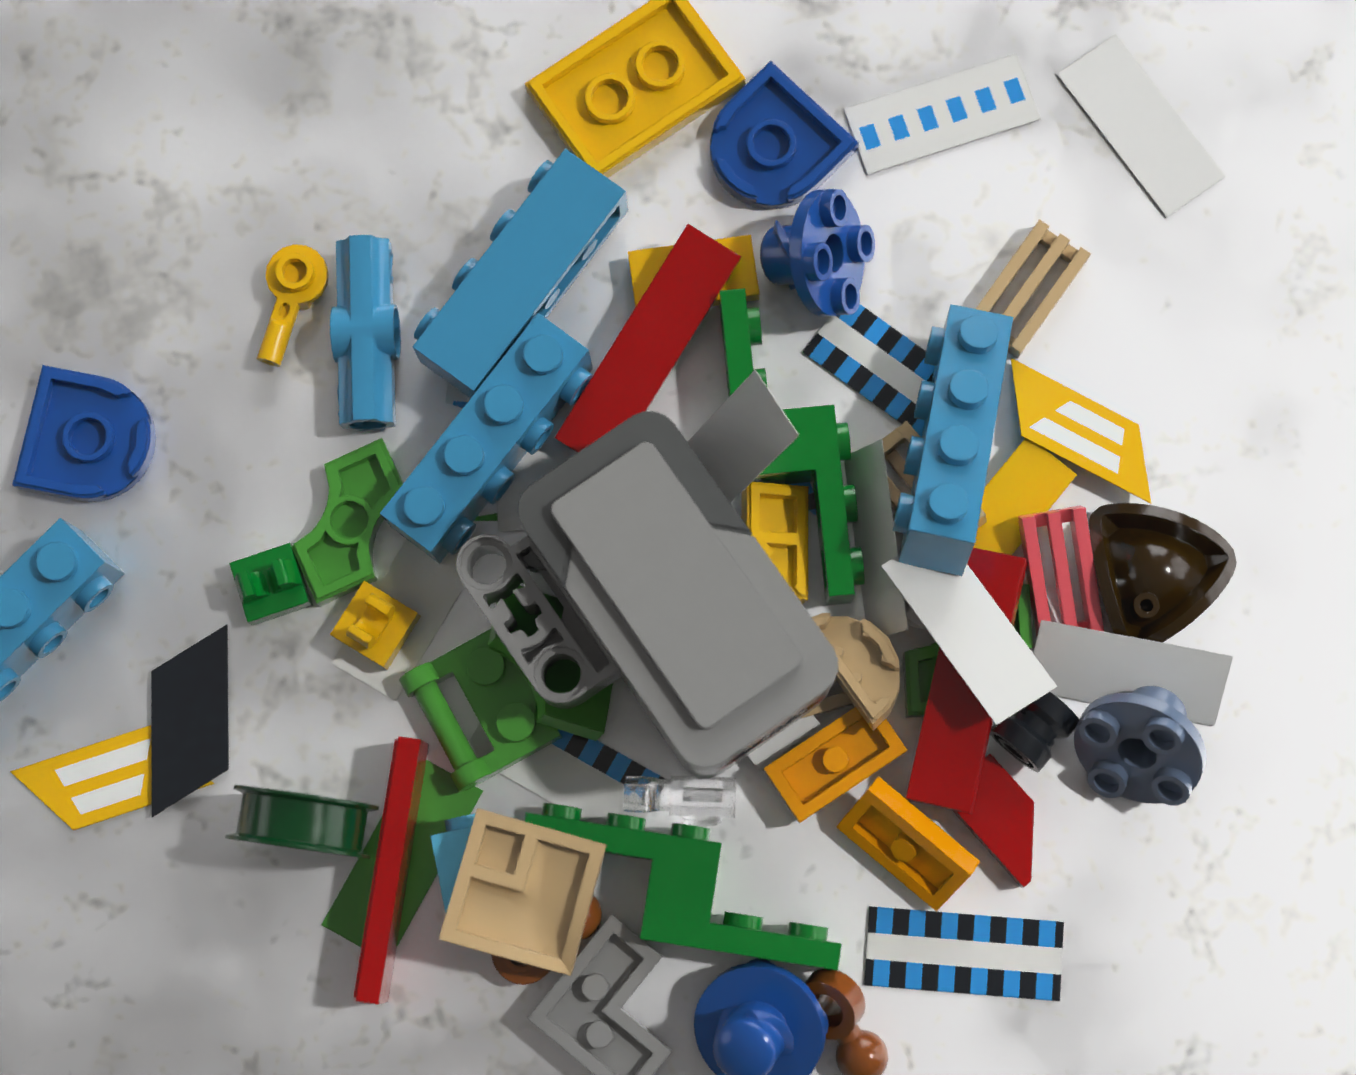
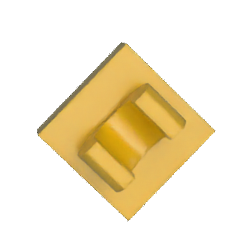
(375, 625)

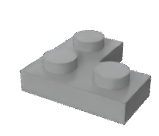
(586, 1008)

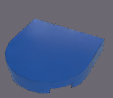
(776, 143)
(84, 438)

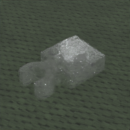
(695, 798)

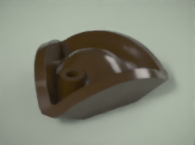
(1156, 568)

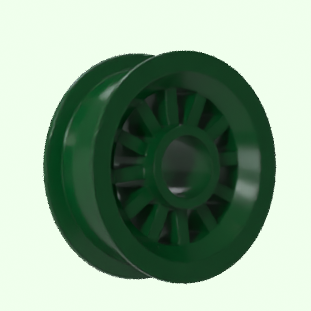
(302, 821)

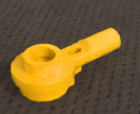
(296, 278)

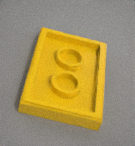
(635, 84)

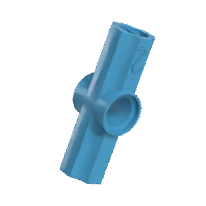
(365, 333)

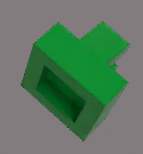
(270, 584)

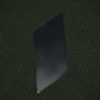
(189, 720)

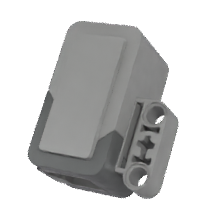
(659, 593)

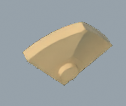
(523, 892)

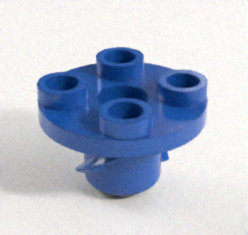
(820, 253)
(759, 1022)

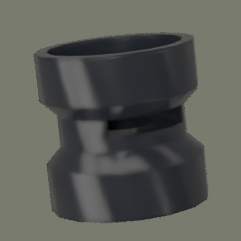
(1032, 730)

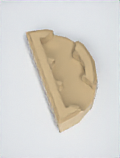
(865, 665)

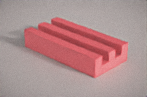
(1084, 561)

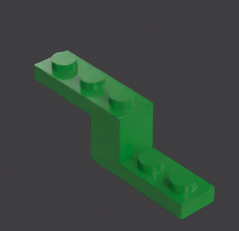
(809, 458)
(684, 888)

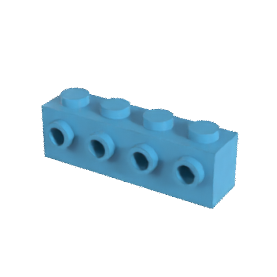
(522, 272)
(489, 438)
(955, 442)
(47, 595)

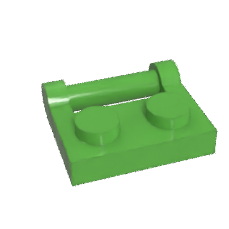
(499, 700)

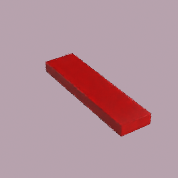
(651, 338)
(954, 721)
(391, 871)

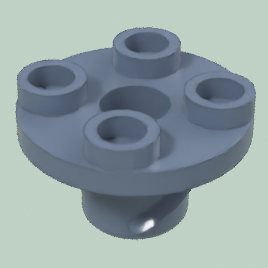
(1140, 747)

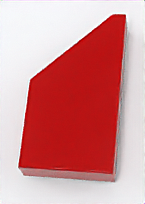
(1003, 820)

